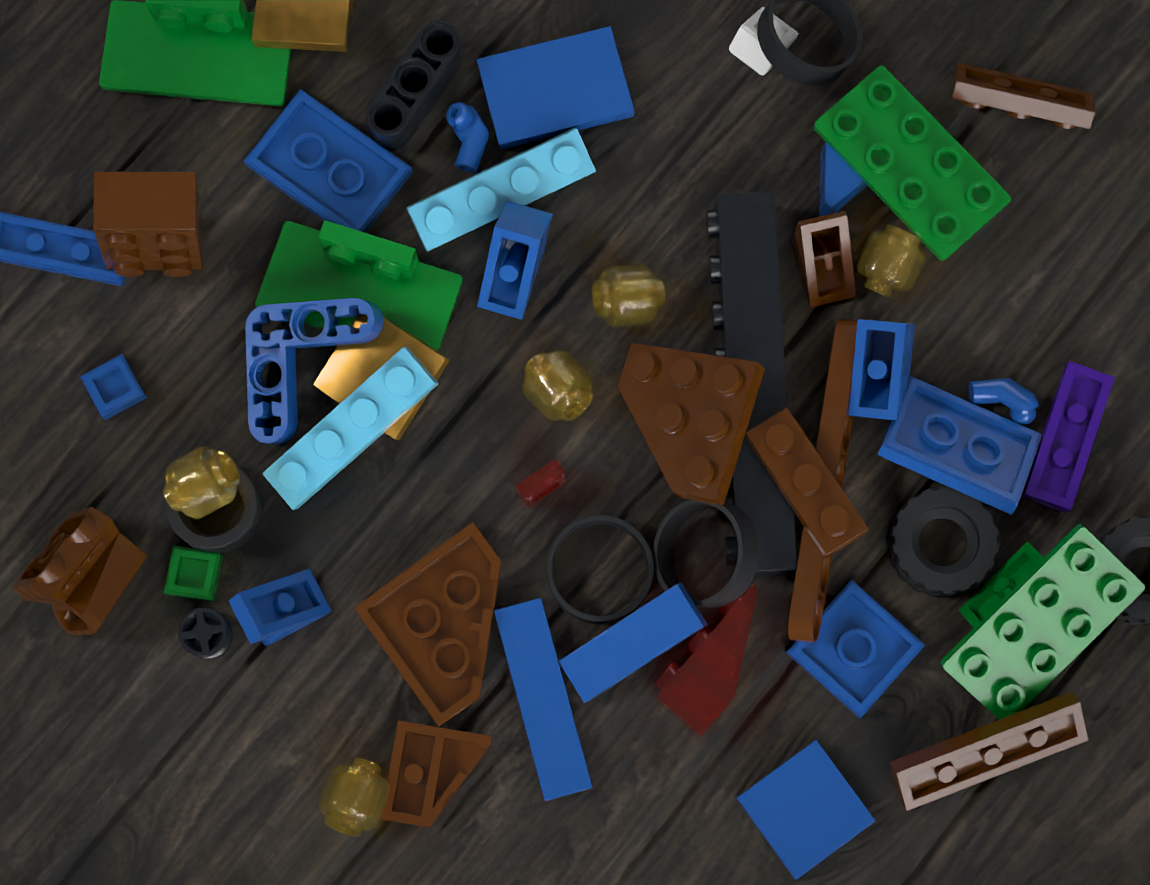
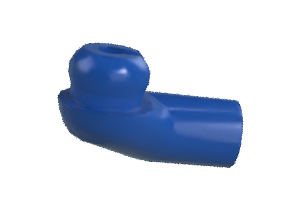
(472, 134)
(1008, 392)

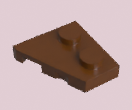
(428, 770)

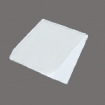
(746, 43)

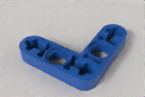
(281, 348)

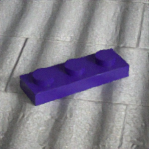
(1068, 437)

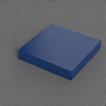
(857, 649)
(805, 809)

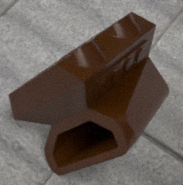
(81, 571)

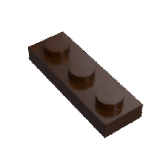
(1023, 96)
(806, 483)

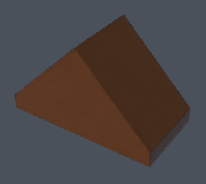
(825, 258)

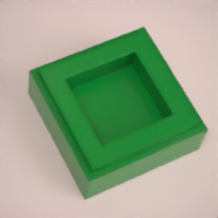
(193, 573)

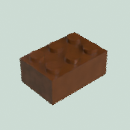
(148, 222)

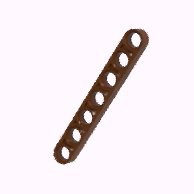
(833, 448)

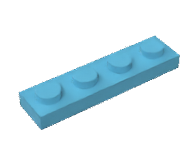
(486, 193)
(350, 428)

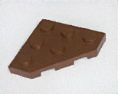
(691, 414)
(440, 622)

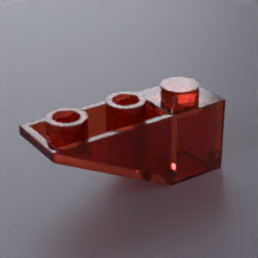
(710, 676)

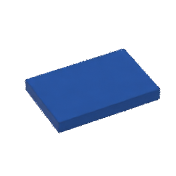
(555, 87)
(328, 165)
(961, 445)

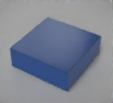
(113, 387)

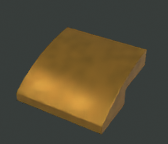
(302, 24)
(355, 363)

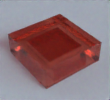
(541, 483)

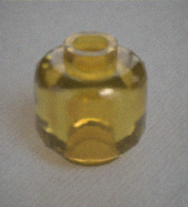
(891, 260)
(627, 295)
(557, 385)
(201, 482)
(354, 797)

